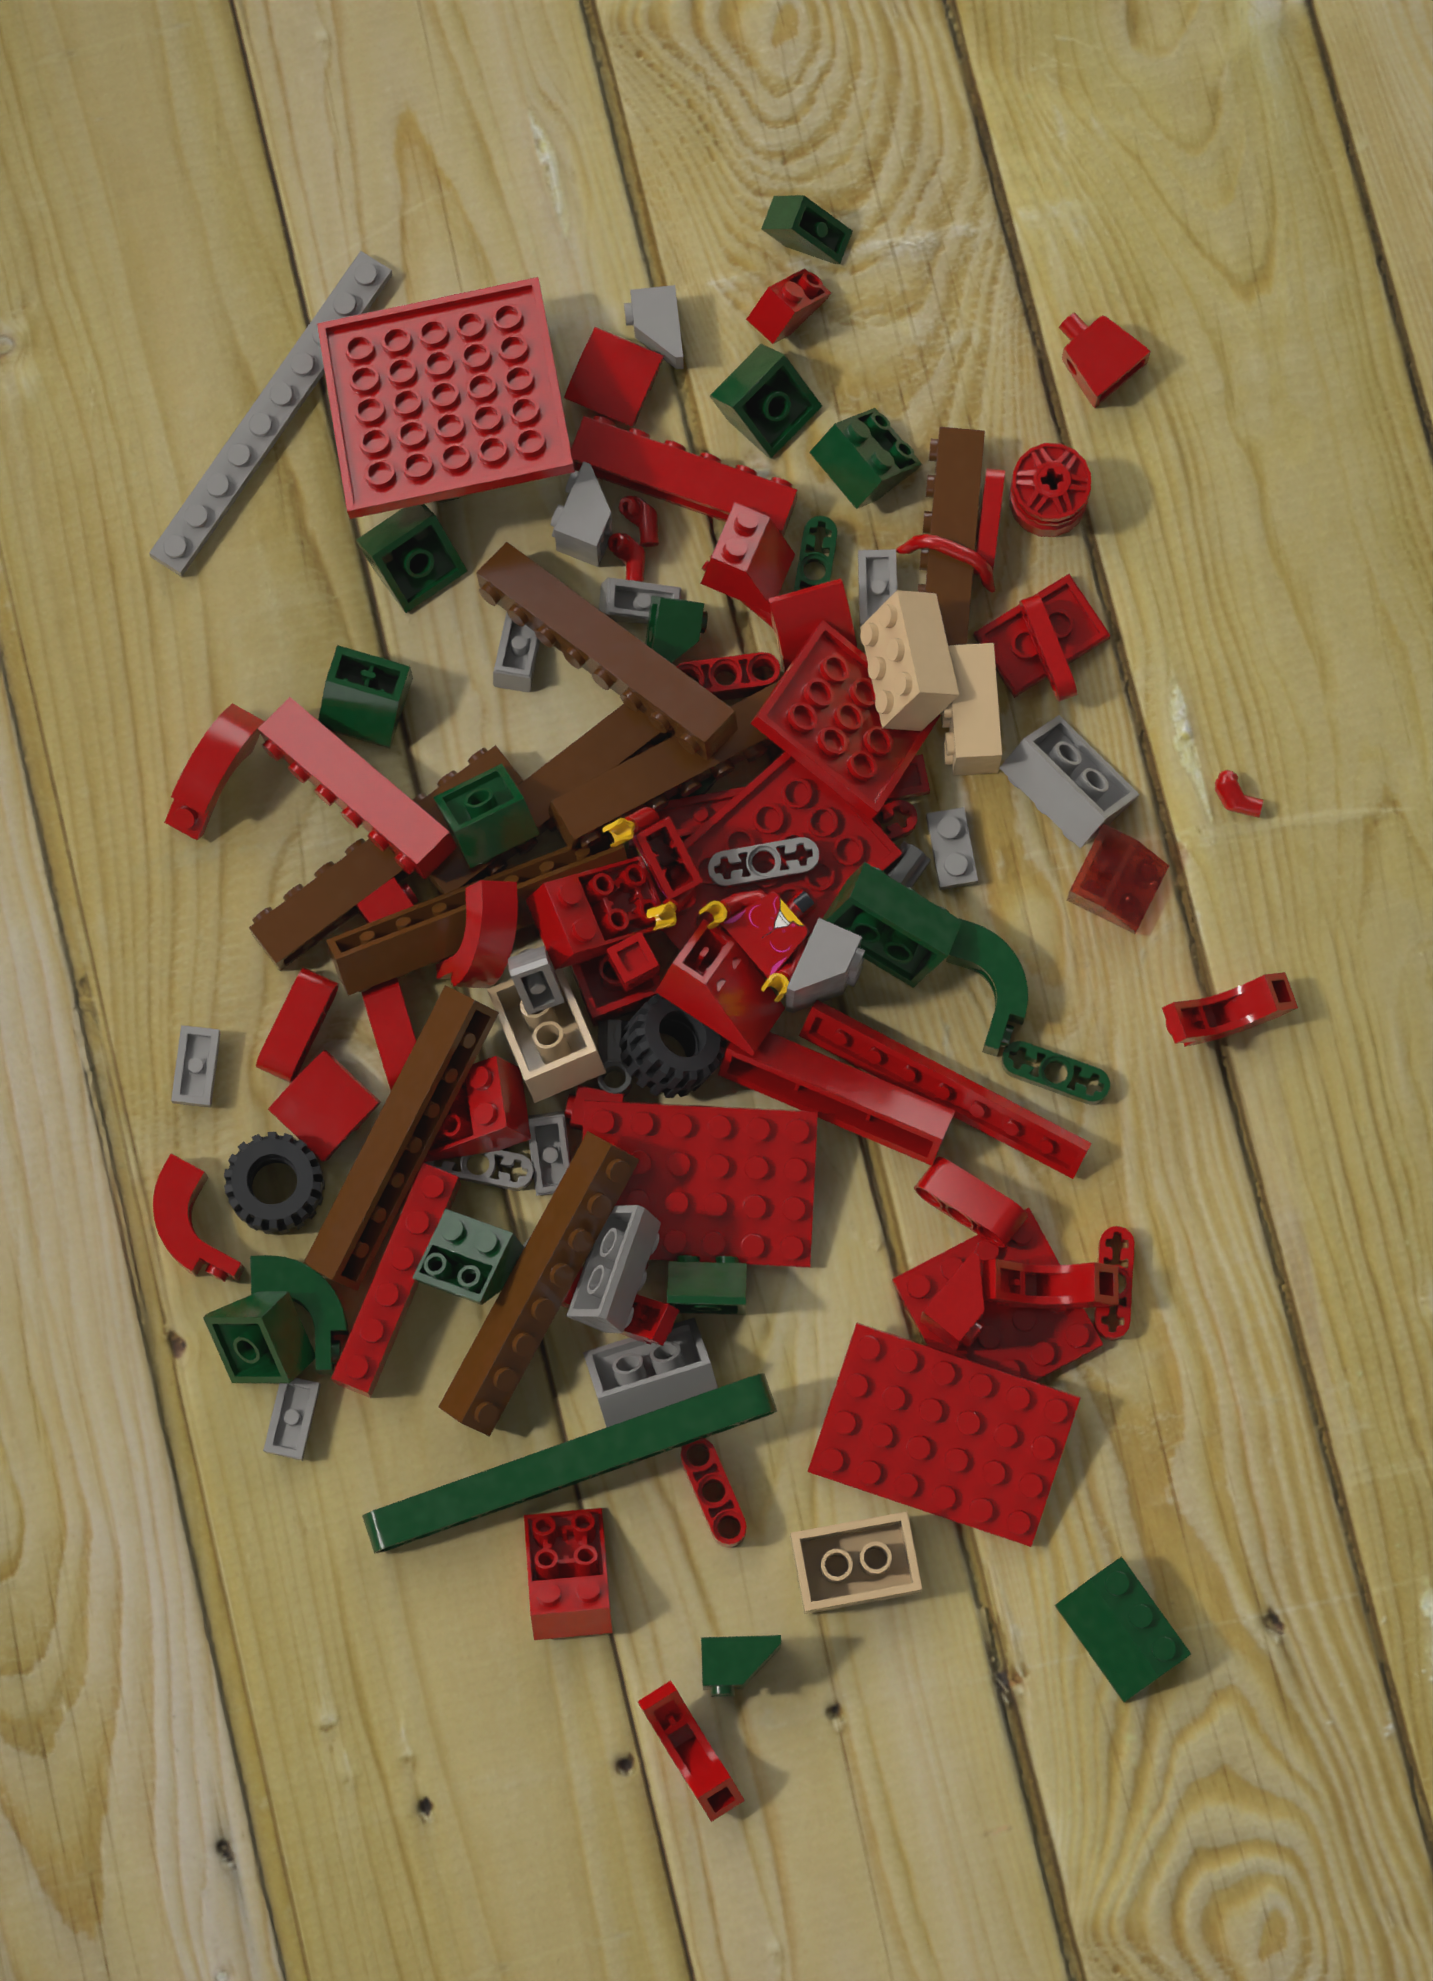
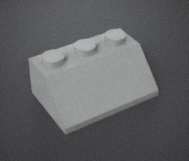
(1068, 781)
(826, 966)
(615, 1269)
(643, 1377)

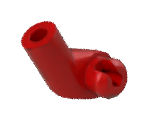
(643, 516)
(630, 553)
(1233, 796)

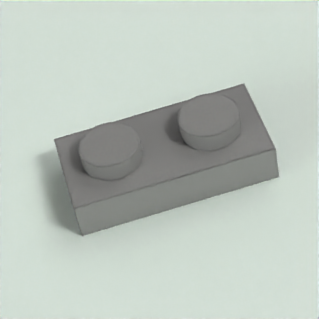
(876, 580)
(952, 848)
(196, 1066)
(292, 1418)

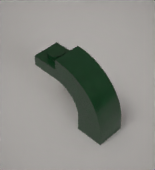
(998, 964)
(312, 1293)

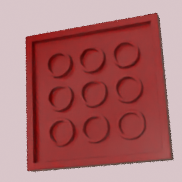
(830, 722)
(1013, 1338)

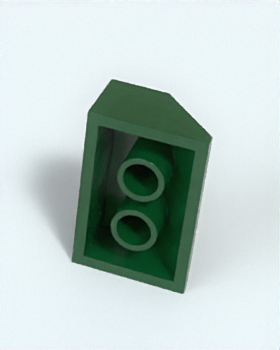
(896, 924)
(1122, 1629)

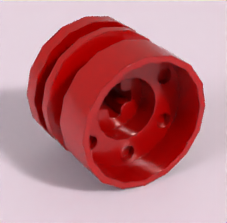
(1046, 510)

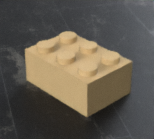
(909, 660)
(973, 717)
(549, 1044)
(856, 1562)

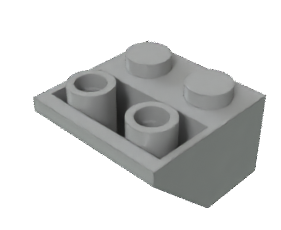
(584, 520)

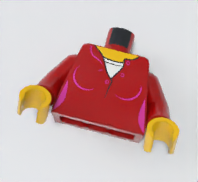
(664, 858)
(766, 931)

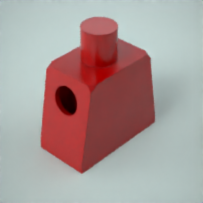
(1101, 356)

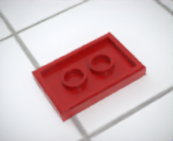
(1073, 622)

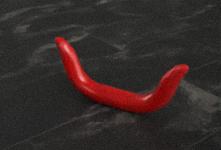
(953, 550)

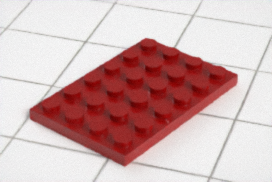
(775, 807)
(718, 1177)
(944, 1434)

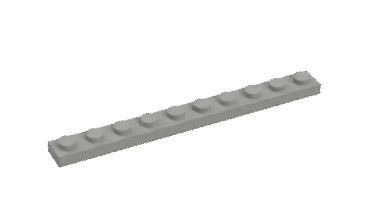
(265, 421)

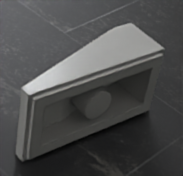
(631, 600)
(516, 657)
(548, 1150)

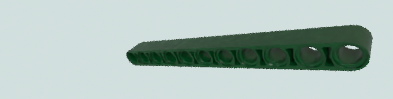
(569, 1463)

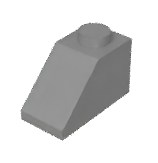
(657, 321)
(535, 979)

